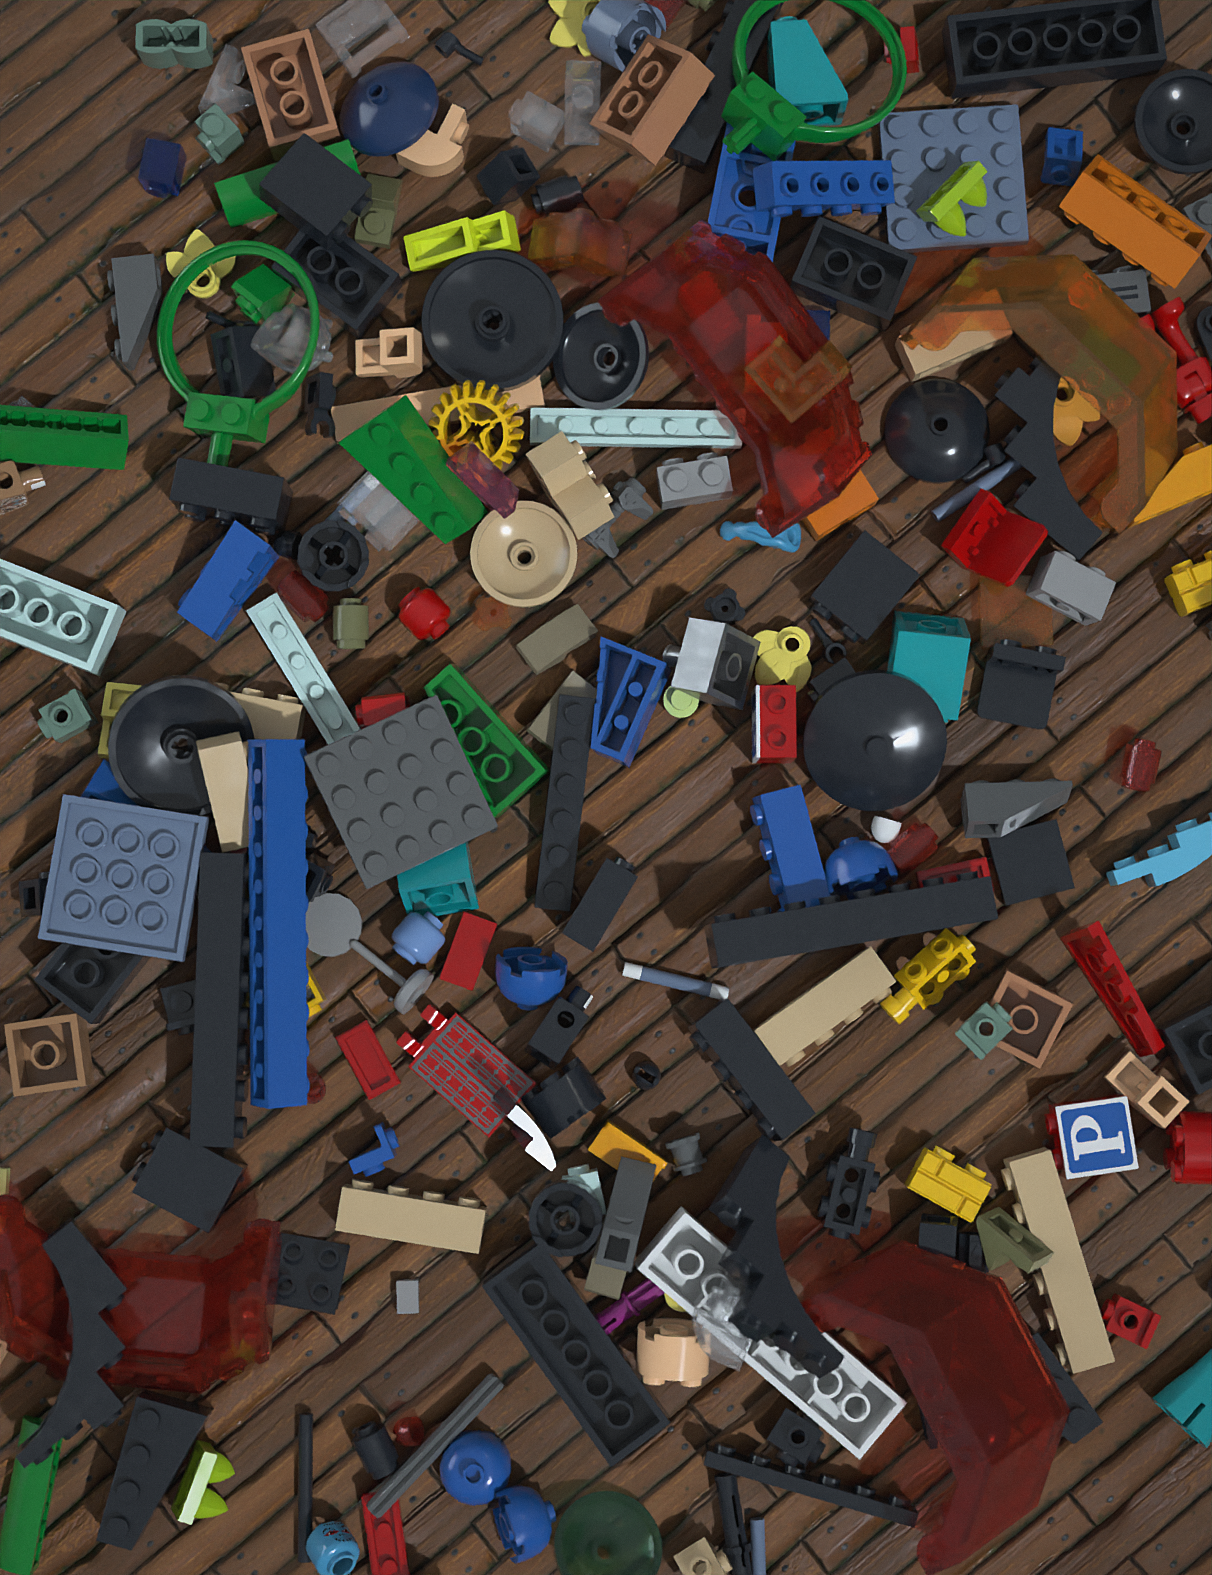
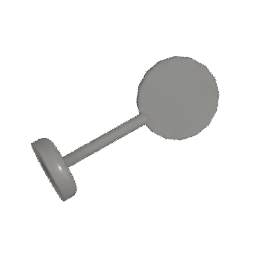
(334, 929)

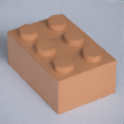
(290, 91)
(652, 99)

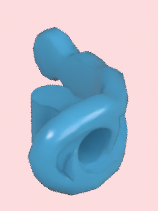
(787, 540)

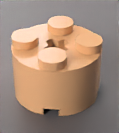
(670, 1353)

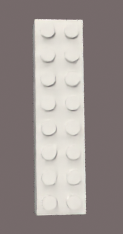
(847, 1402)

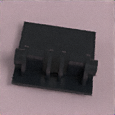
(311, 1273)

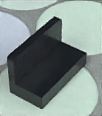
(238, 366)

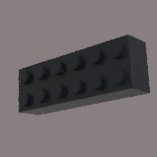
(1052, 45)
(576, 1353)

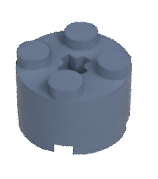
(619, 28)

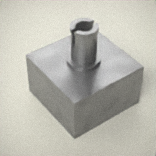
(713, 663)

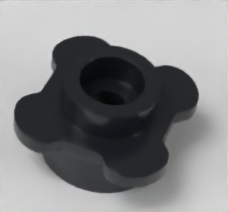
(727, 599)

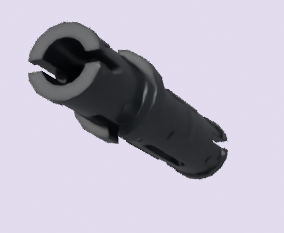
(736, 1543)

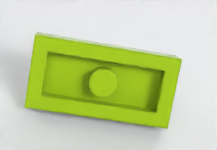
(943, 204)
(193, 1496)

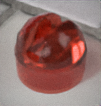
(318, 1092)
(409, 1431)

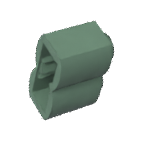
(167, 44)

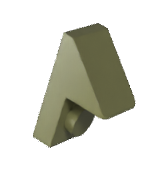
(378, 223)
(1007, 1239)

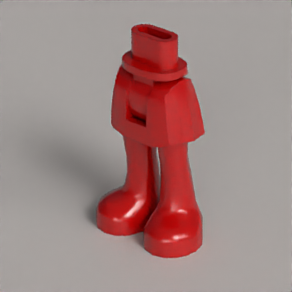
(1194, 372)

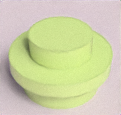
(679, 703)

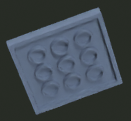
(929, 149)
(123, 878)

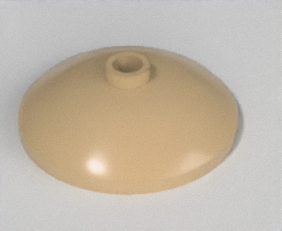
(531, 530)

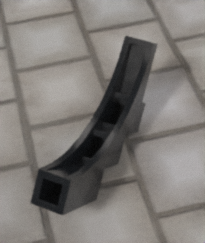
(1033, 447)
(755, 1260)
(86, 1391)

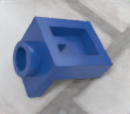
(1062, 156)

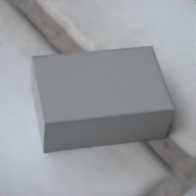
(407, 1296)

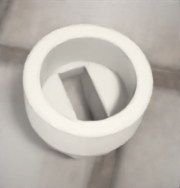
(885, 829)

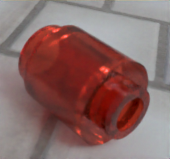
(302, 597)
(1140, 765)
(913, 847)

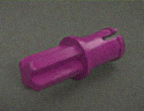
(629, 1304)

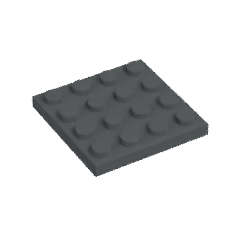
(400, 791)

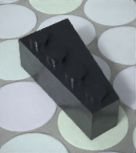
(151, 1456)

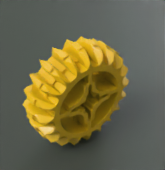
(469, 413)

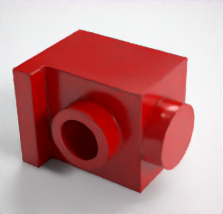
(1143, 1325)

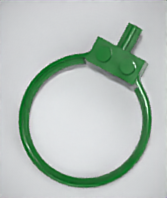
(770, 120)
(226, 416)

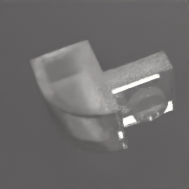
(715, 1333)

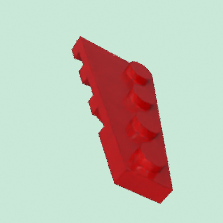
(1110, 981)

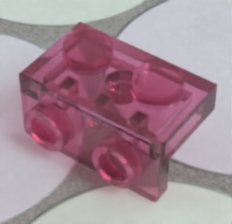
(484, 479)

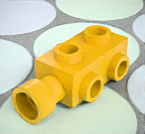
(930, 971)

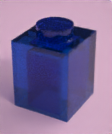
(162, 167)

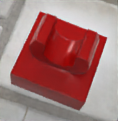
(910, 45)

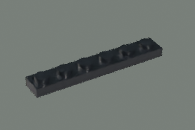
(564, 802)
(825, 1487)

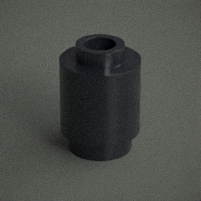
(557, 195)
(376, 1449)

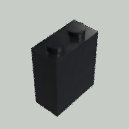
(316, 192)
(862, 588)
(601, 903)
(188, 1179)

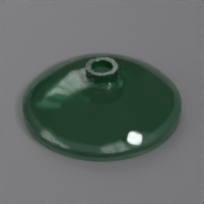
(611, 1523)

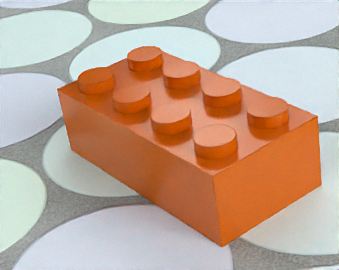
(1135, 222)

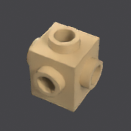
(703, 1560)

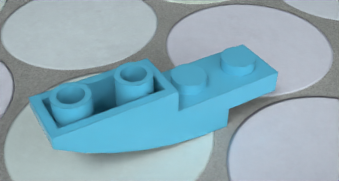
(1189, 848)

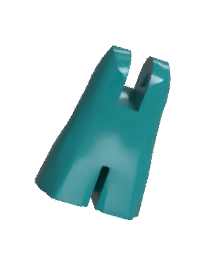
(1189, 1400)

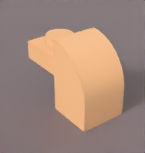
(438, 153)
(394, 353)
(1145, 1091)

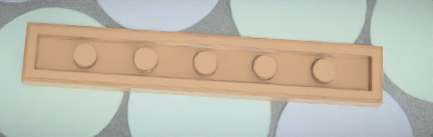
(353, 415)

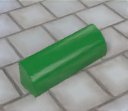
(241, 193)
(63, 437)
(27, 1507)

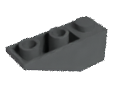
(138, 299)
(1002, 807)
(625, 1214)

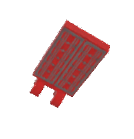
(465, 1068)

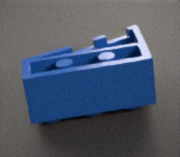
(227, 581)
(624, 700)

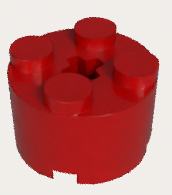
(1190, 1148)

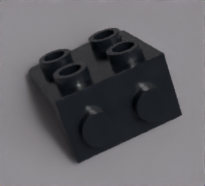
(1019, 684)

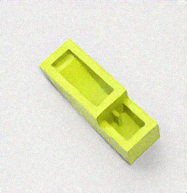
(448, 242)

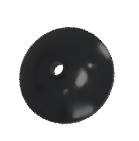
(1172, 101)
(584, 359)
(930, 453)

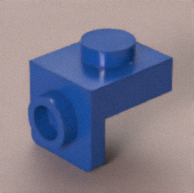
(372, 1161)

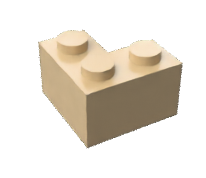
(571, 484)

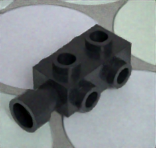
(850, 1192)

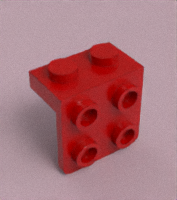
(993, 540)

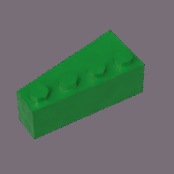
(412, 466)
(495, 751)

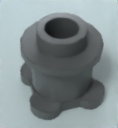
(687, 1154)

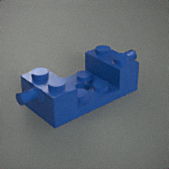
(727, 213)

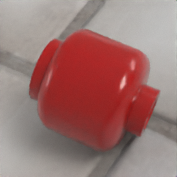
(424, 613)

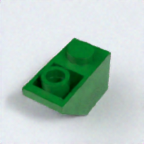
(261, 294)

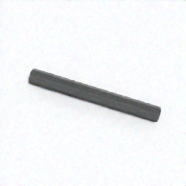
(434, 1445)

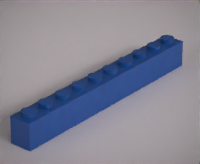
(278, 923)

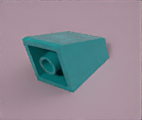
(804, 73)
(933, 654)
(440, 884)

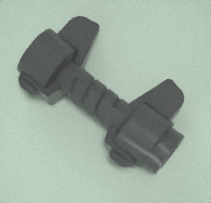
(627, 497)

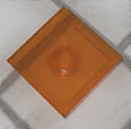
(1012, 614)

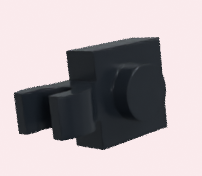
(319, 398)

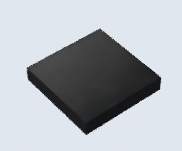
(1030, 862)

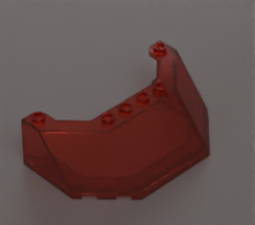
(721, 314)
(179, 1316)
(970, 1374)

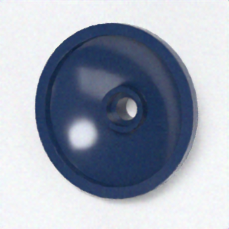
(389, 109)

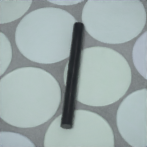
(305, 1484)

